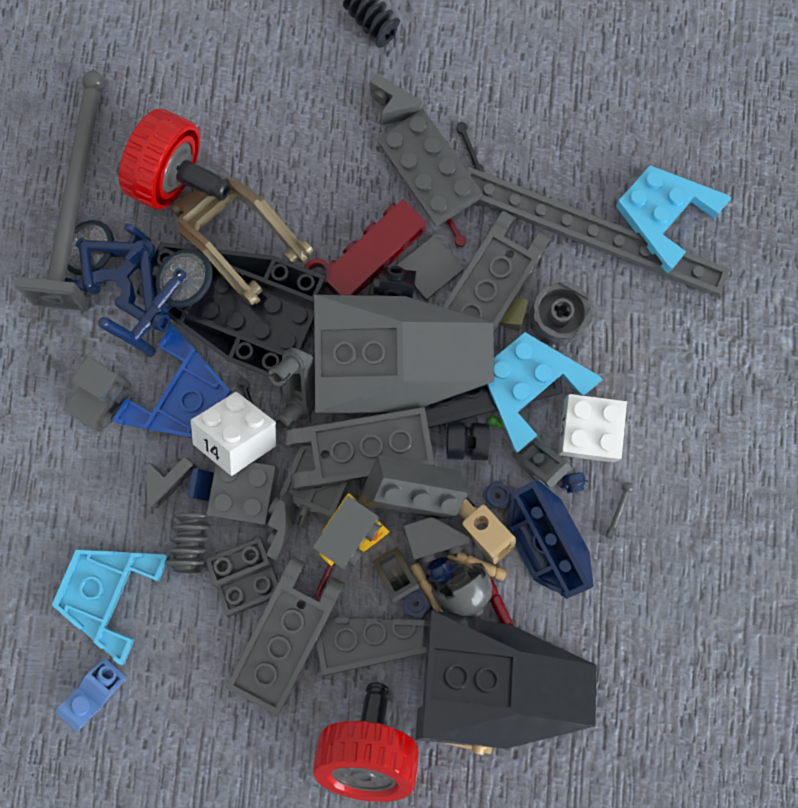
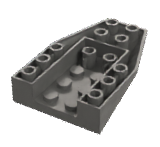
(395, 353)

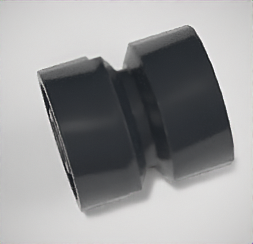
(457, 441)

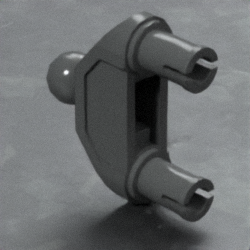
(299, 374)

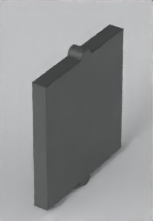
(432, 265)

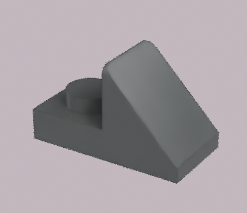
(399, 102)
(542, 462)
(161, 486)

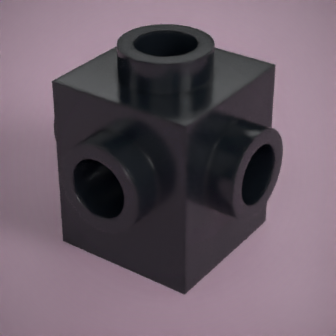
(395, 282)

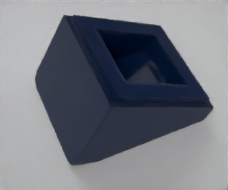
(200, 484)

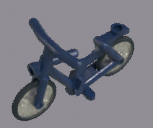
(179, 281)

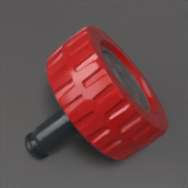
(163, 161)
(366, 756)

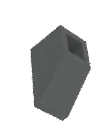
(433, 536)

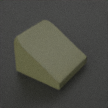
(515, 314)

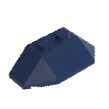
(549, 540)

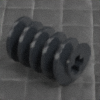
(373, 19)

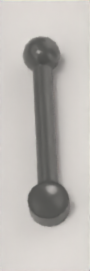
(627, 488)

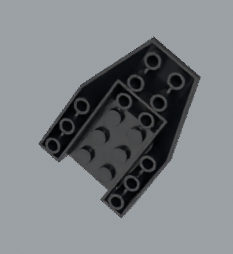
(499, 685)

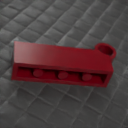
(375, 250)

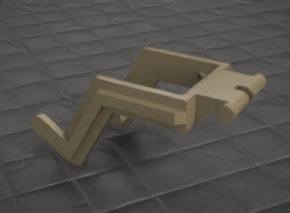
(201, 208)

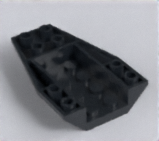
(244, 332)

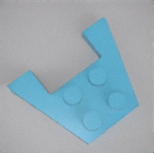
(657, 202)
(526, 371)
(93, 590)

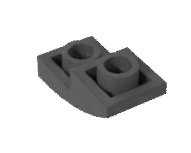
(281, 521)

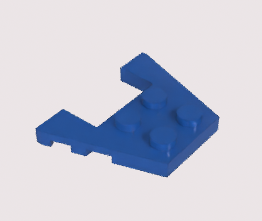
(188, 394)

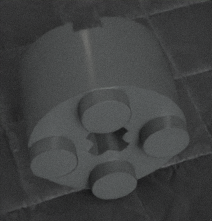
(576, 314)

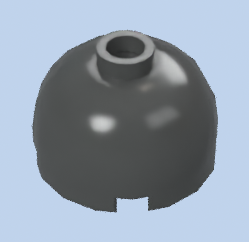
(465, 592)

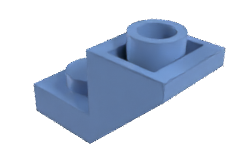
(91, 695)

